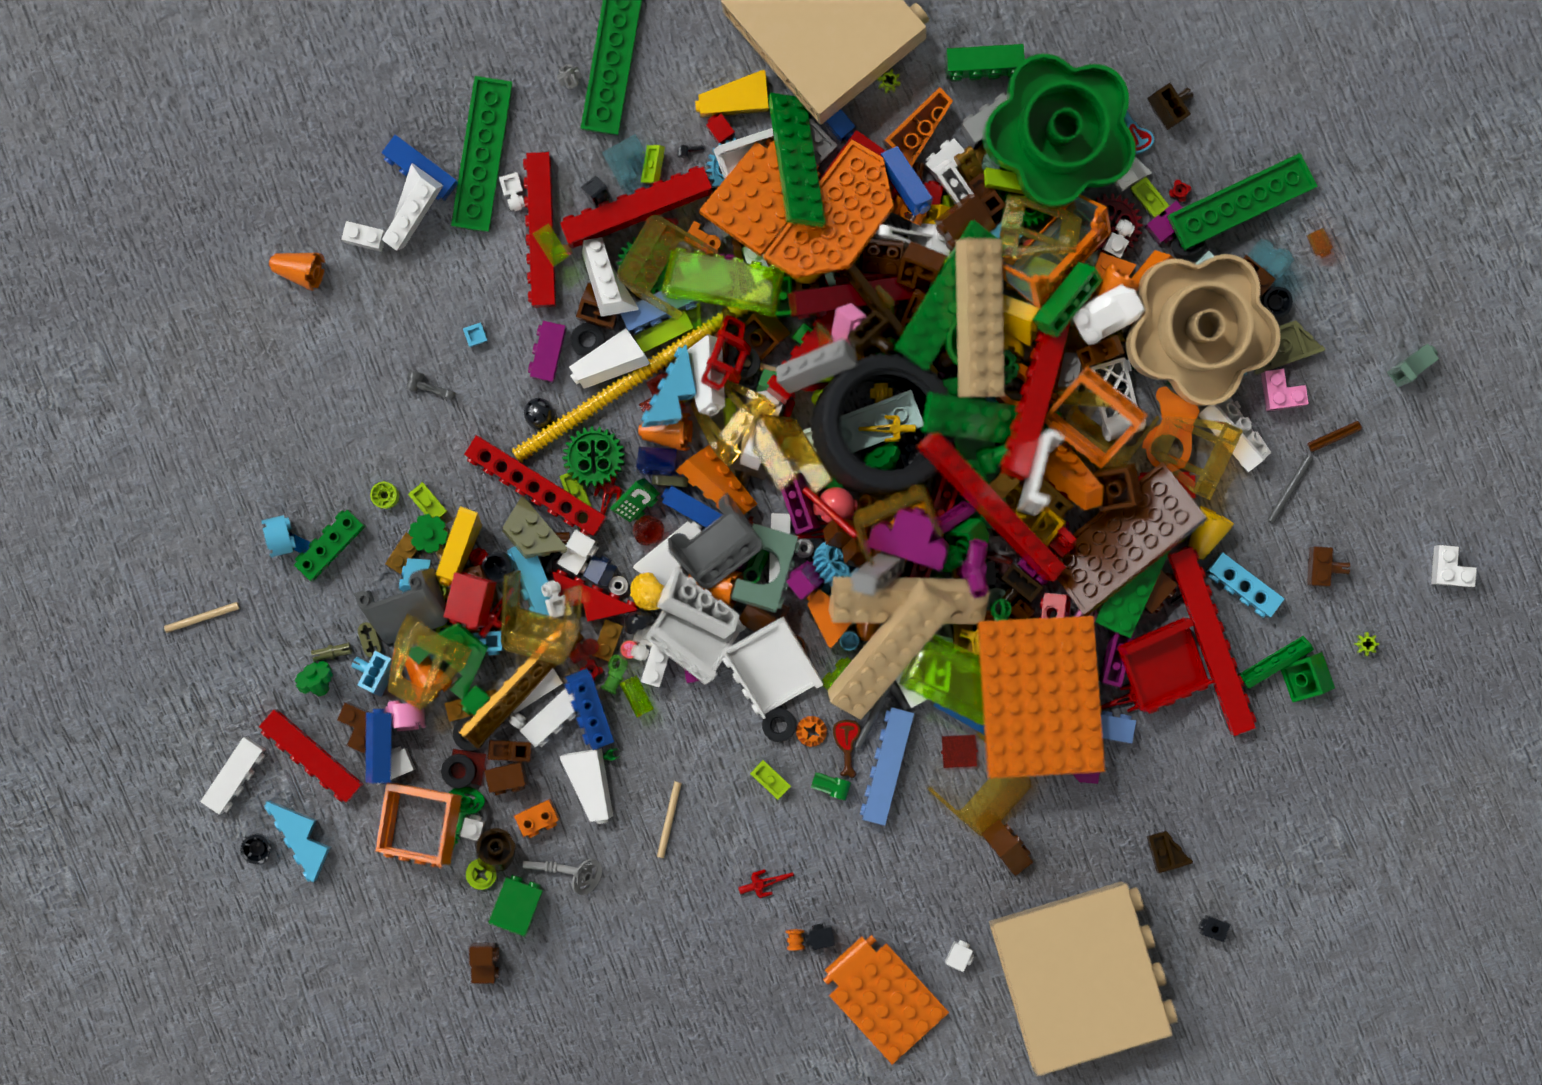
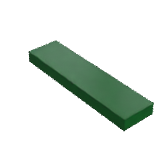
(1276, 662)

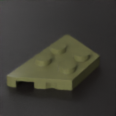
(1294, 345)
(530, 532)

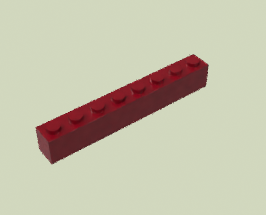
(829, 298)

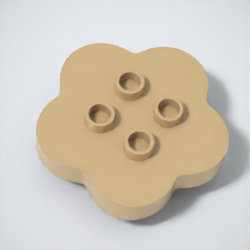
(1202, 327)

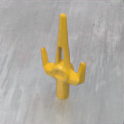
(895, 428)

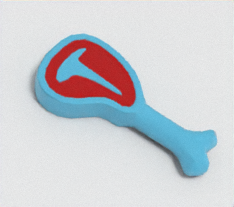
(1143, 138)

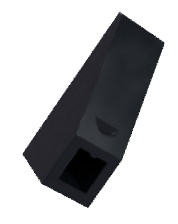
(596, 191)

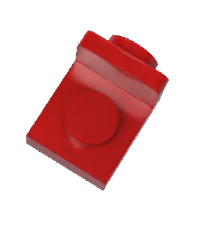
(1063, 542)

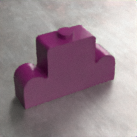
(910, 538)

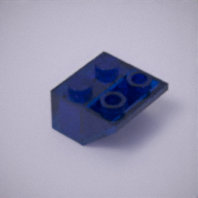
(656, 460)

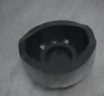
(1275, 301)
(537, 410)
(503, 563)
(638, 620)
(256, 847)

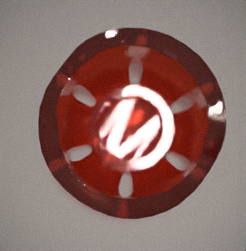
(643, 528)

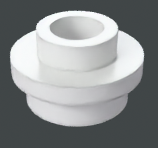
(808, 543)
(623, 589)
(517, 720)

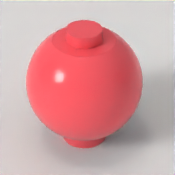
(840, 501)

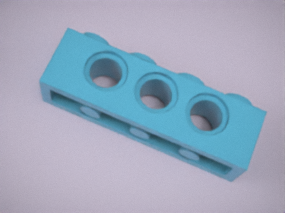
(1271, 599)

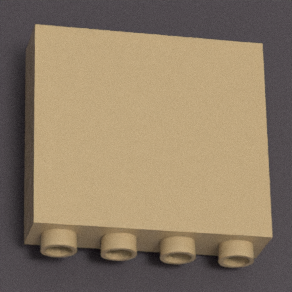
(828, 46)
(1082, 977)

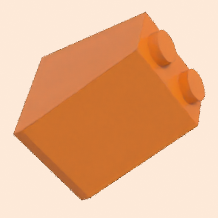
(819, 606)

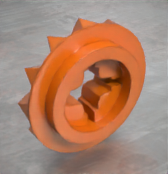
(808, 722)

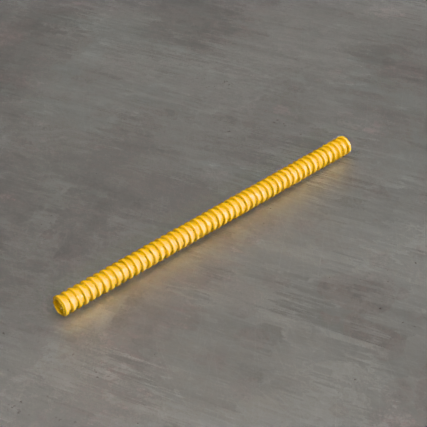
(618, 388)

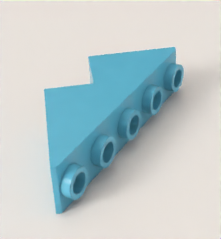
(676, 387)
(297, 830)

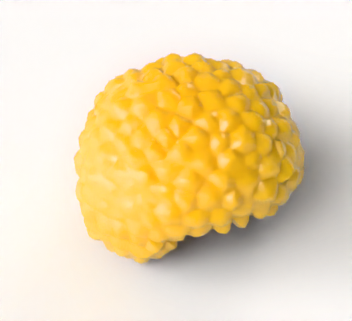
(646, 591)

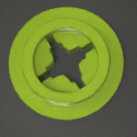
(471, 875)

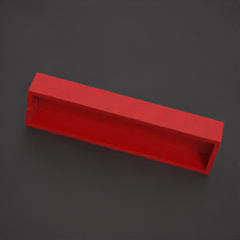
(636, 207)

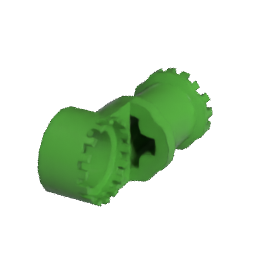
(615, 674)

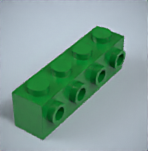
(1067, 299)
(329, 545)

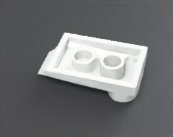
(1108, 313)

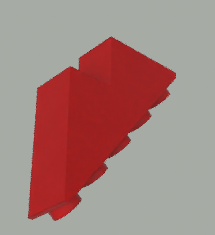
(596, 604)

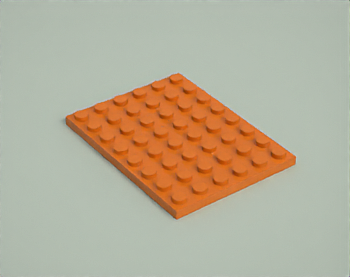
(1040, 696)

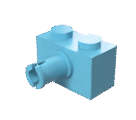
(375, 673)

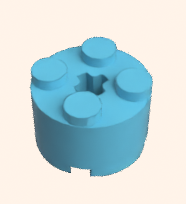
(278, 536)

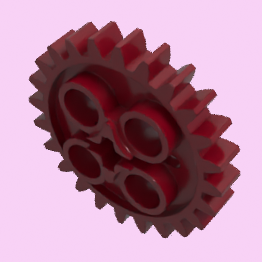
(1127, 212)

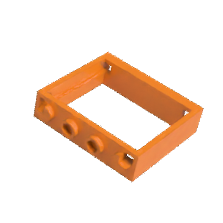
(1109, 395)
(388, 821)

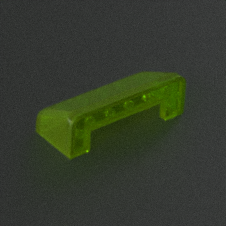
(723, 281)
(947, 677)

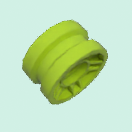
(380, 488)

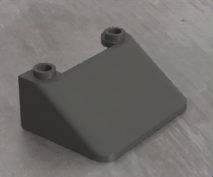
(718, 547)
(422, 602)

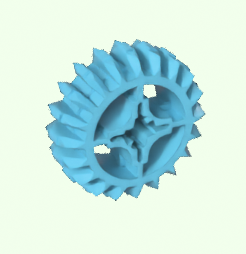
(831, 563)

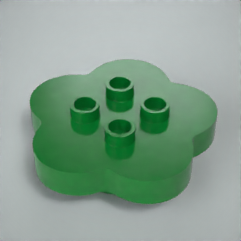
(1061, 129)

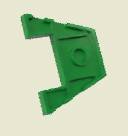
(468, 672)

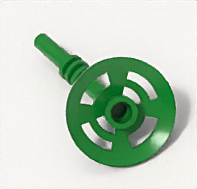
(465, 805)

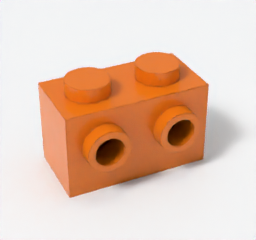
(537, 818)

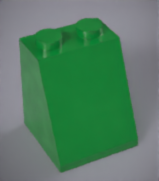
(516, 905)

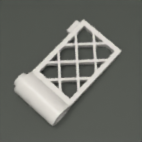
(1117, 424)

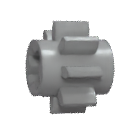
(569, 76)

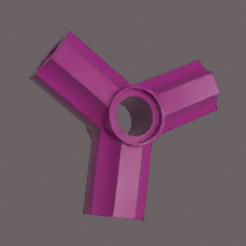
(975, 568)

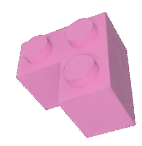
(846, 320)
(1277, 394)

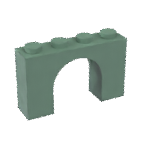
(769, 595)

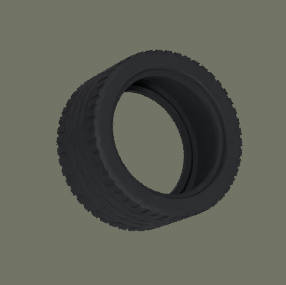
(827, 426)

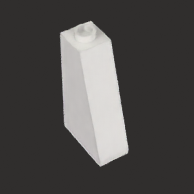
(609, 360)
(707, 399)
(660, 561)
(590, 782)

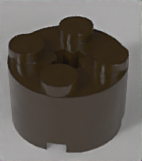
(488, 842)

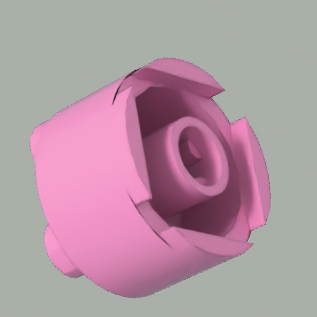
(405, 716)

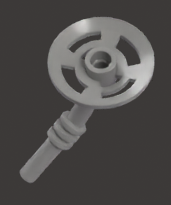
(580, 874)

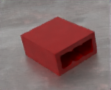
(469, 600)

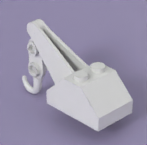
(924, 235)

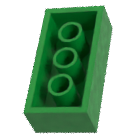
(982, 61)

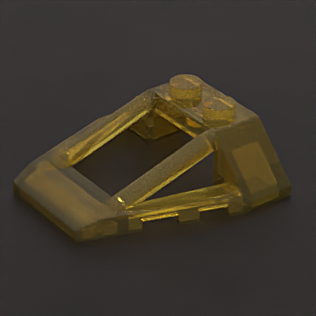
(1012, 229)
(738, 426)
(1217, 460)
(432, 642)

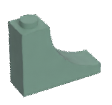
(1413, 365)

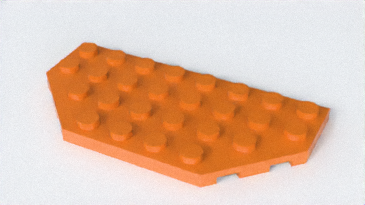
(854, 207)

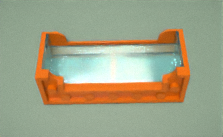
(1041, 275)

